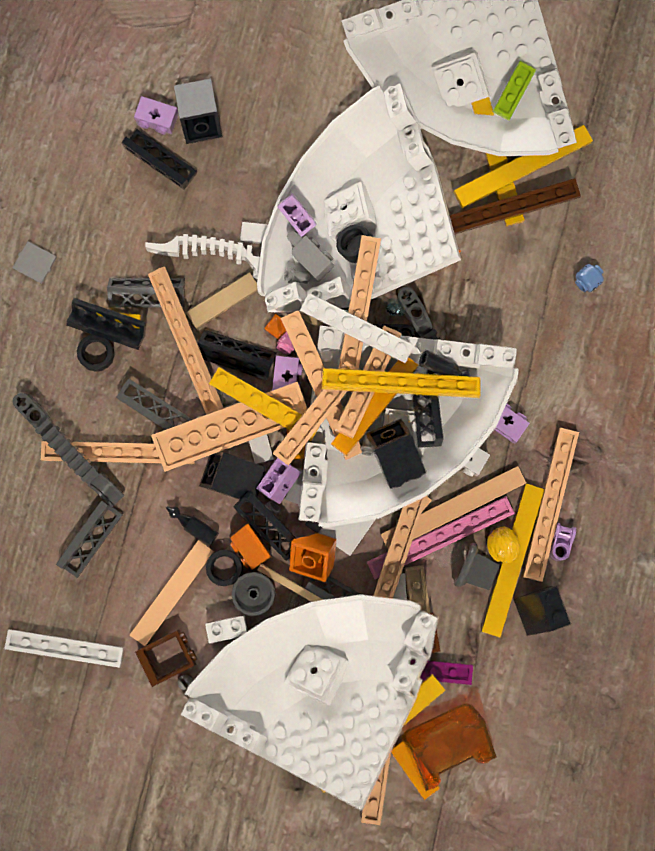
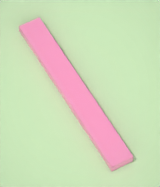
(450, 533)

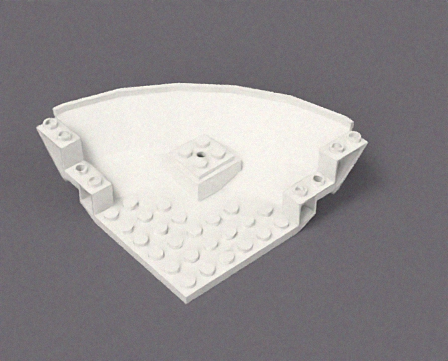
(475, 40)
(391, 186)
(356, 487)
(326, 724)

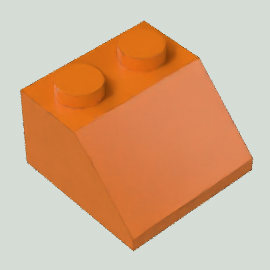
(250, 547)
(313, 556)

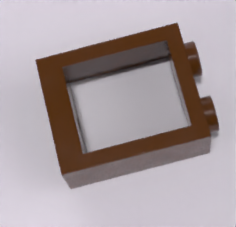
(148, 667)

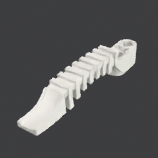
(172, 249)

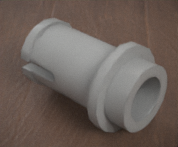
(296, 276)
(366, 448)

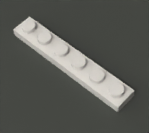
(356, 328)
(64, 648)

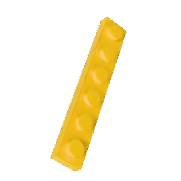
(256, 399)

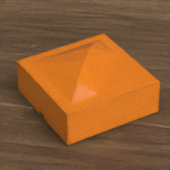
(275, 327)

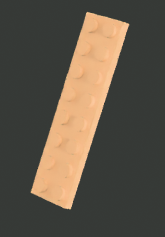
(221, 429)

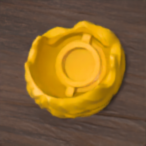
(503, 545)

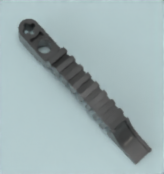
(421, 324)
(50, 433)

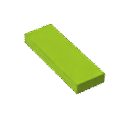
(514, 90)

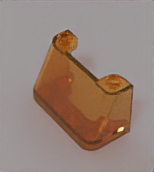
(448, 743)

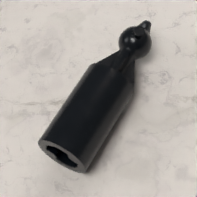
(440, 365)
(194, 526)

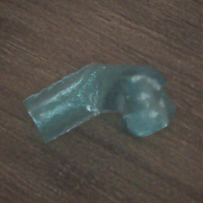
(395, 309)

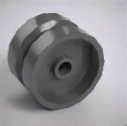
(242, 591)

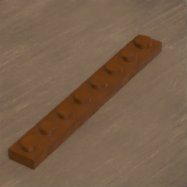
(515, 206)

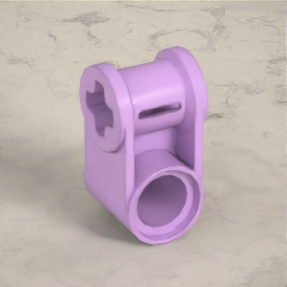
(562, 540)

